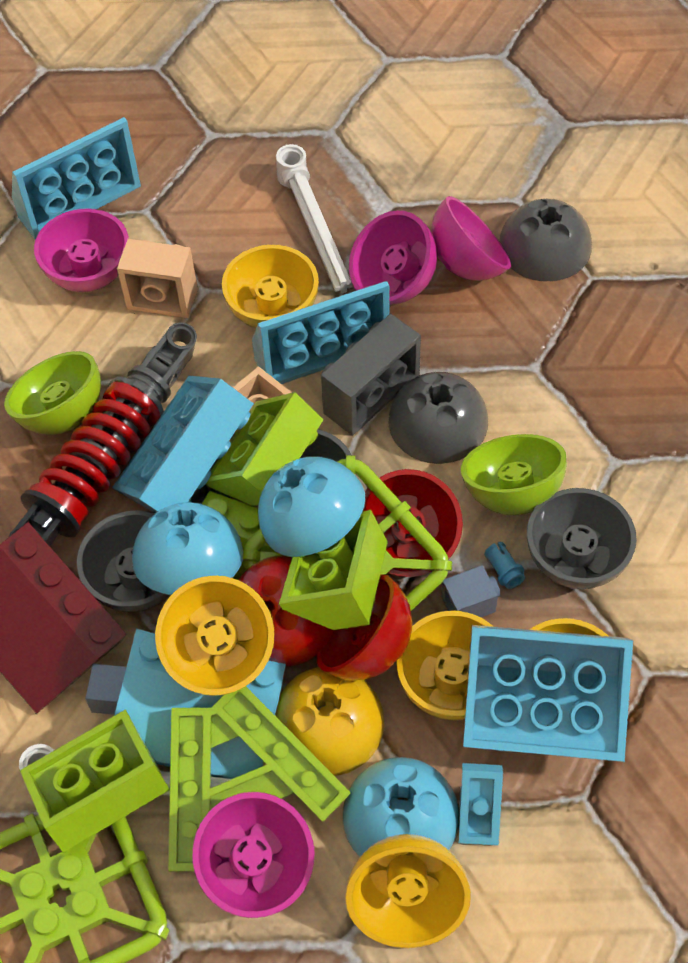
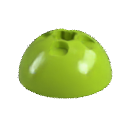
(55, 393)
(514, 472)

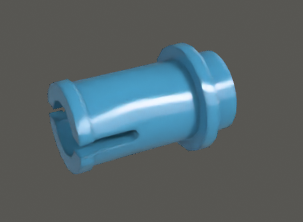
(509, 571)

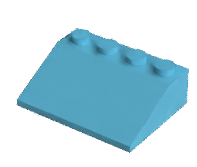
(76, 177)
(317, 334)
(184, 444)
(151, 693)
(548, 693)

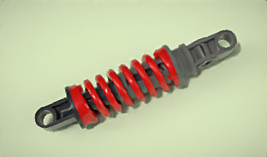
(105, 439)

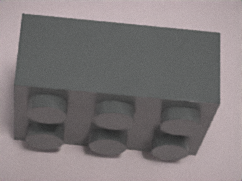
(370, 373)

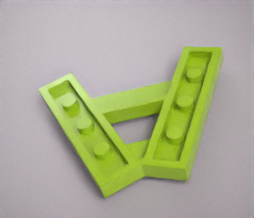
(288, 768)

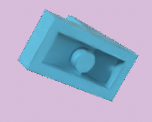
(480, 804)

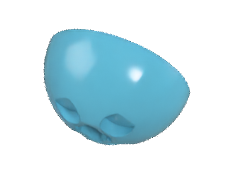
(309, 506)
(185, 545)
(428, 812)

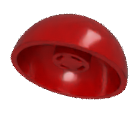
(430, 504)
(294, 637)
(375, 647)

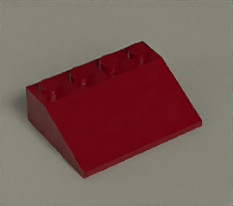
(47, 621)

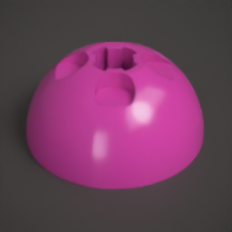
(467, 243)
(81, 249)
(394, 250)
(276, 854)

